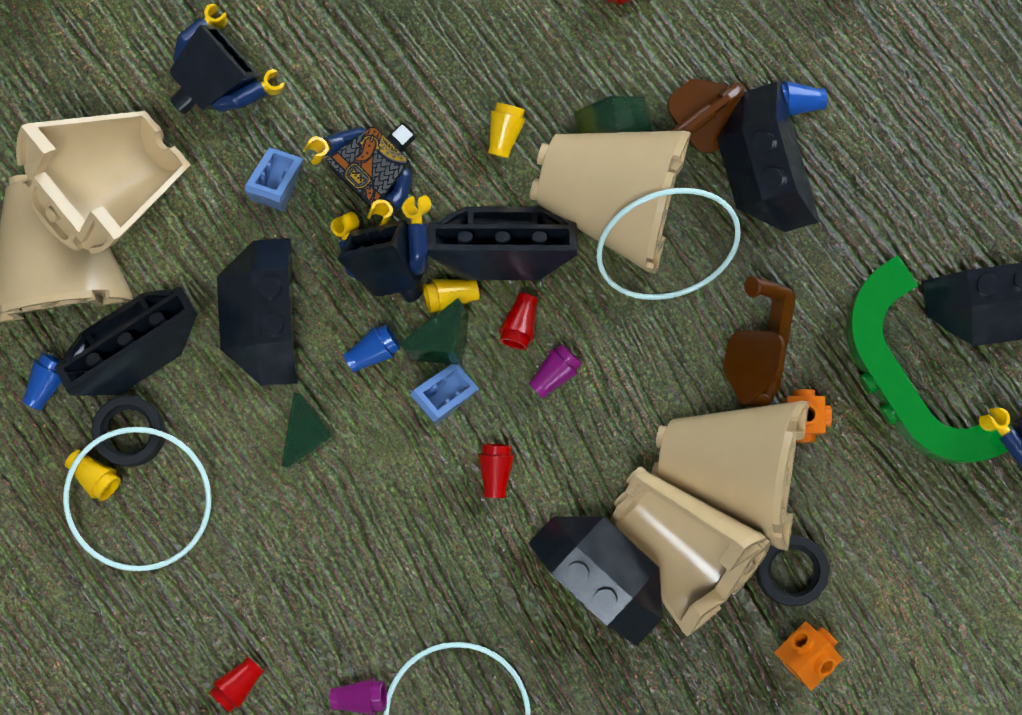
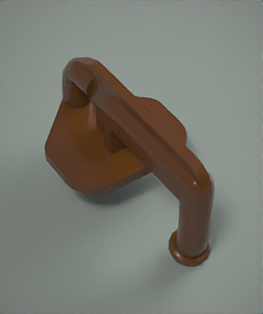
(703, 110)
(757, 358)

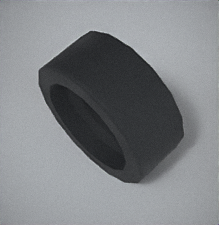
(104, 416)
(816, 587)

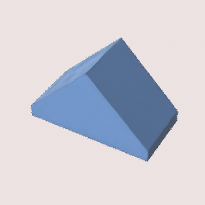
(274, 179)
(444, 393)

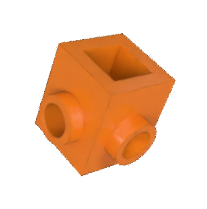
(820, 413)
(809, 654)

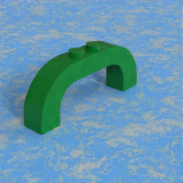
(890, 384)

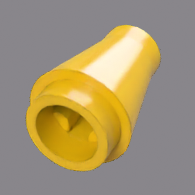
(504, 128)
(445, 291)
(94, 476)

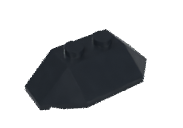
(766, 161)
(502, 242)
(977, 304)
(259, 312)
(128, 344)
(603, 572)

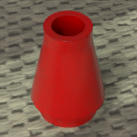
(519, 323)
(495, 469)
(235, 685)

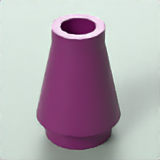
(555, 370)
(360, 697)

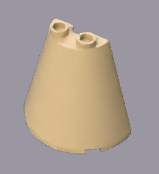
(95, 174)
(599, 174)
(43, 271)
(737, 463)
(696, 546)

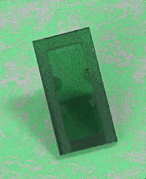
(614, 116)
(440, 338)
(304, 434)

